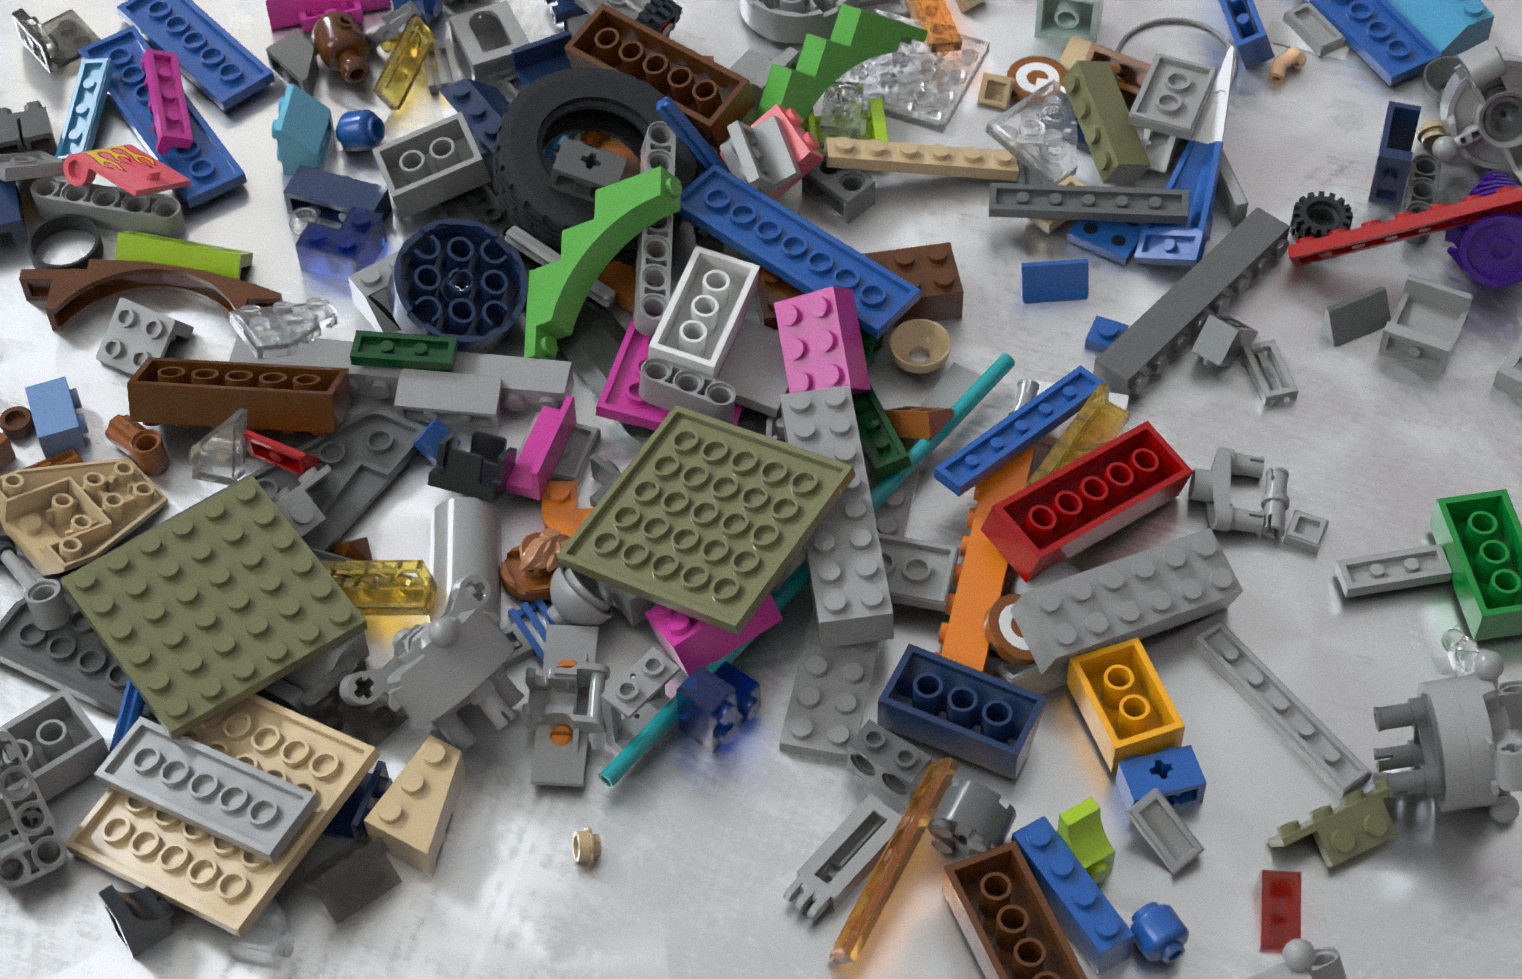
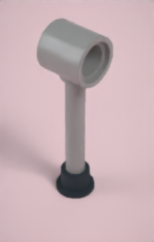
(43, 596)

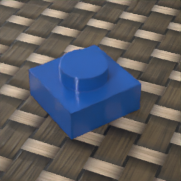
(1104, 333)

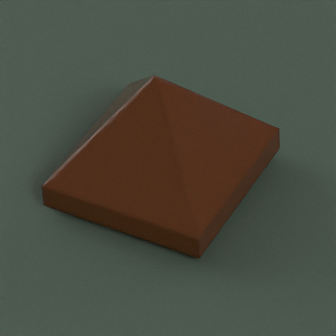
(354, 549)

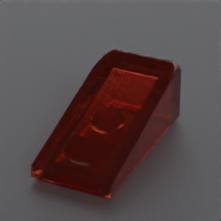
(1279, 908)

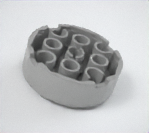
(792, 19)

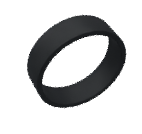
(62, 223)

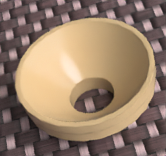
(923, 337)

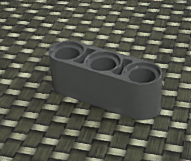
(1422, 188)

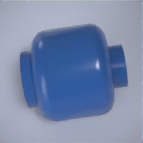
(360, 130)
(1159, 932)

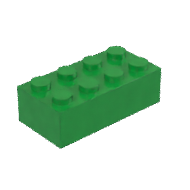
(1485, 555)

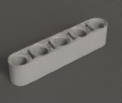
(109, 207)

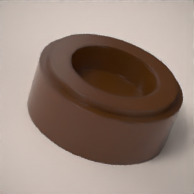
(17, 423)

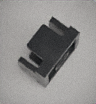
(474, 473)

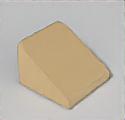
(1075, 50)

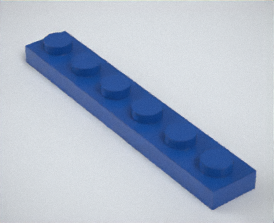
(1017, 432)

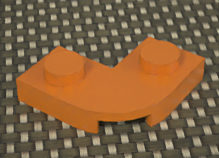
(561, 507)

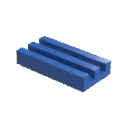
(529, 612)

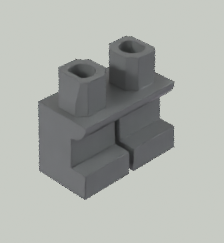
(31, 125)

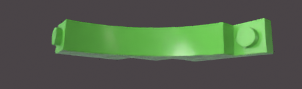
(822, 61)
(586, 249)

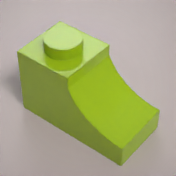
(1085, 836)

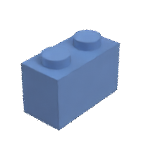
(55, 416)

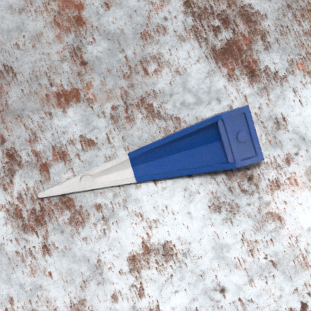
(1199, 174)

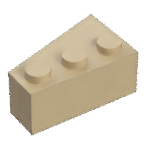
(419, 805)

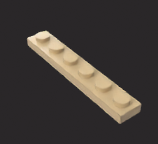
(920, 159)

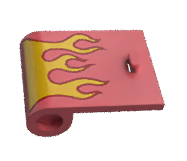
(124, 167)

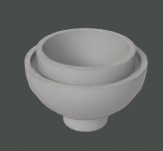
(578, 599)

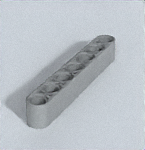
(654, 240)

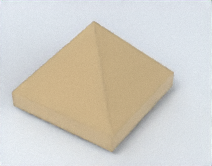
(995, 90)

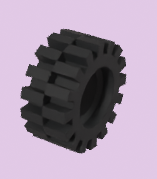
(1319, 208)

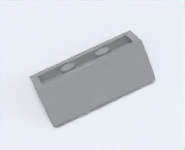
(450, 397)

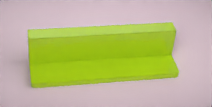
(181, 253)

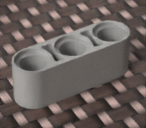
(672, 384)

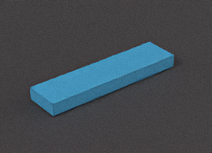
(85, 107)

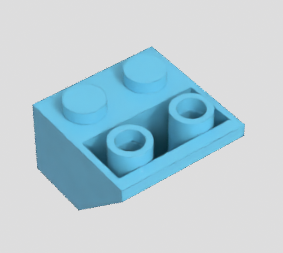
(302, 131)

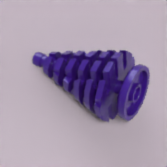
(1492, 244)

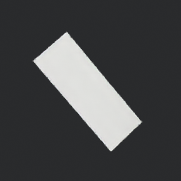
(1283, 35)

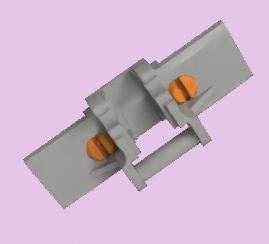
(552, 703)

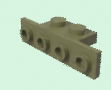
(1346, 829)

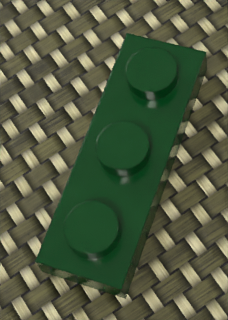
(404, 351)

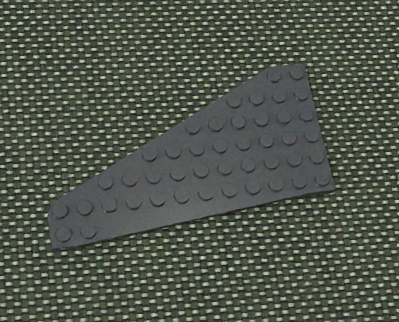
(363, 461)

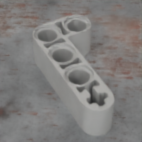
(32, 835)

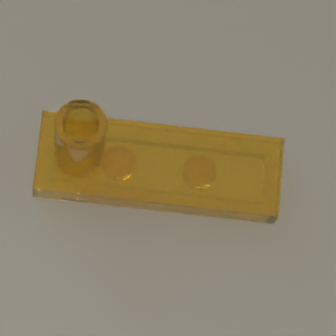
(407, 57)

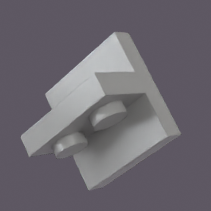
(760, 154)

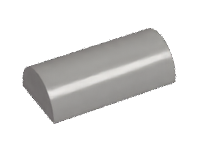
(465, 543)

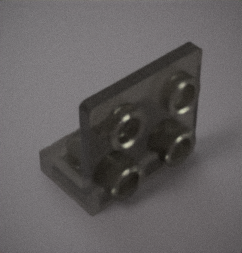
(56, 40)
(365, 723)

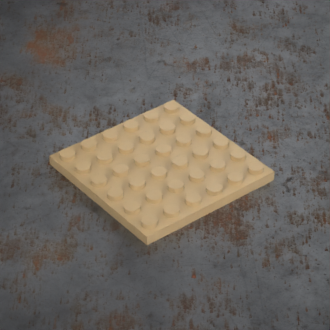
(201, 869)

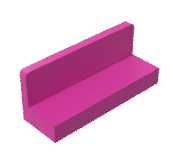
(543, 450)

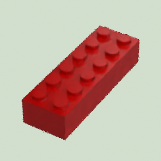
(1086, 501)

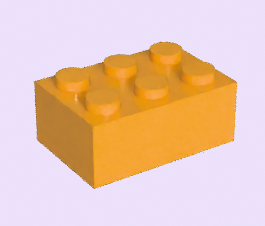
(1124, 702)

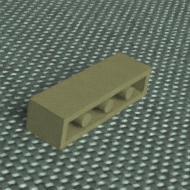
(1104, 124)

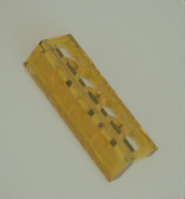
(1091, 428)
(385, 596)

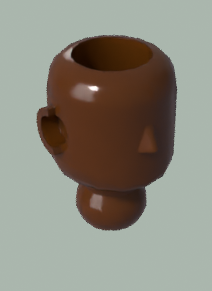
(342, 45)

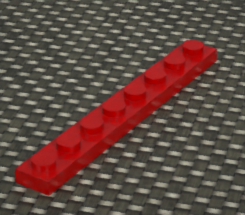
(1404, 226)

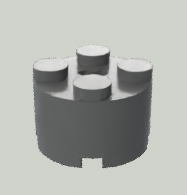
(970, 820)

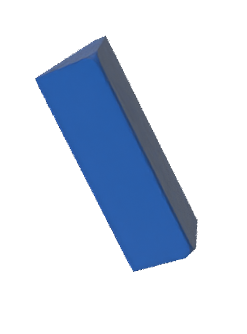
(1054, 281)

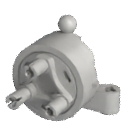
(446, 667)

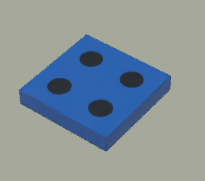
(1107, 238)

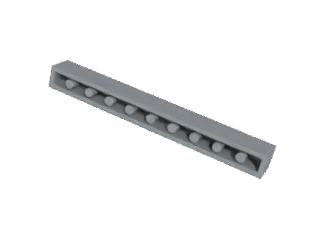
(525, 386)

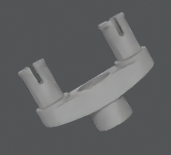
(1215, 487)

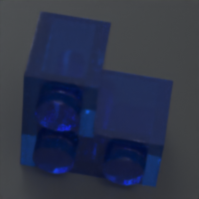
(344, 250)
(716, 704)

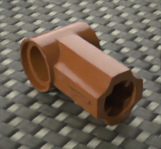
(139, 443)

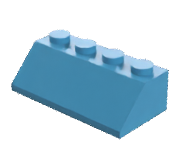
(1448, 24)

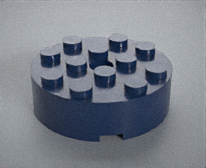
(465, 256)

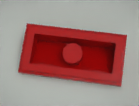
(279, 454)

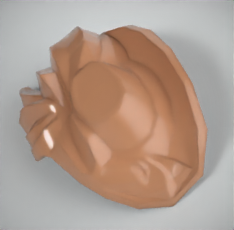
(540, 550)

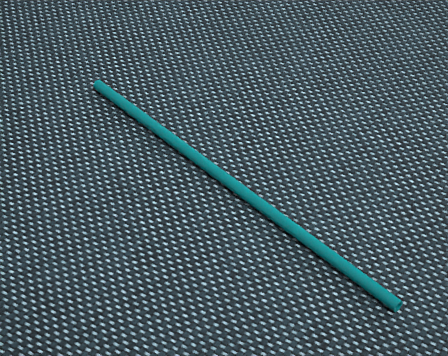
(799, 578)

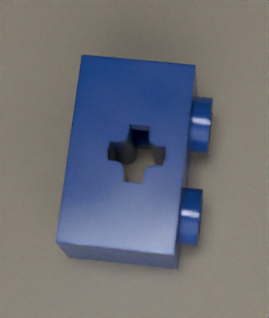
(1171, 770)

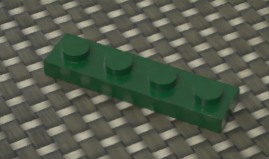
(879, 436)

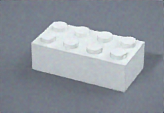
(705, 311)

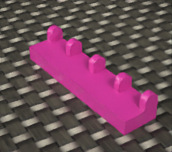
(167, 100)

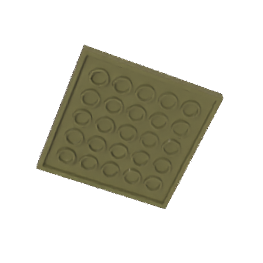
(706, 518)
(213, 606)

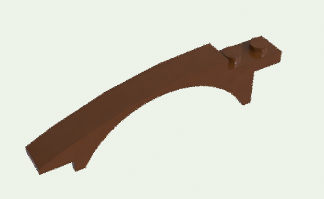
(78, 290)

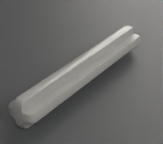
(544, 255)

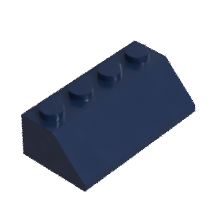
(483, 112)
(961, 711)

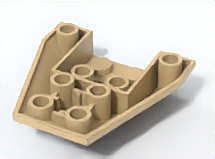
(75, 510)

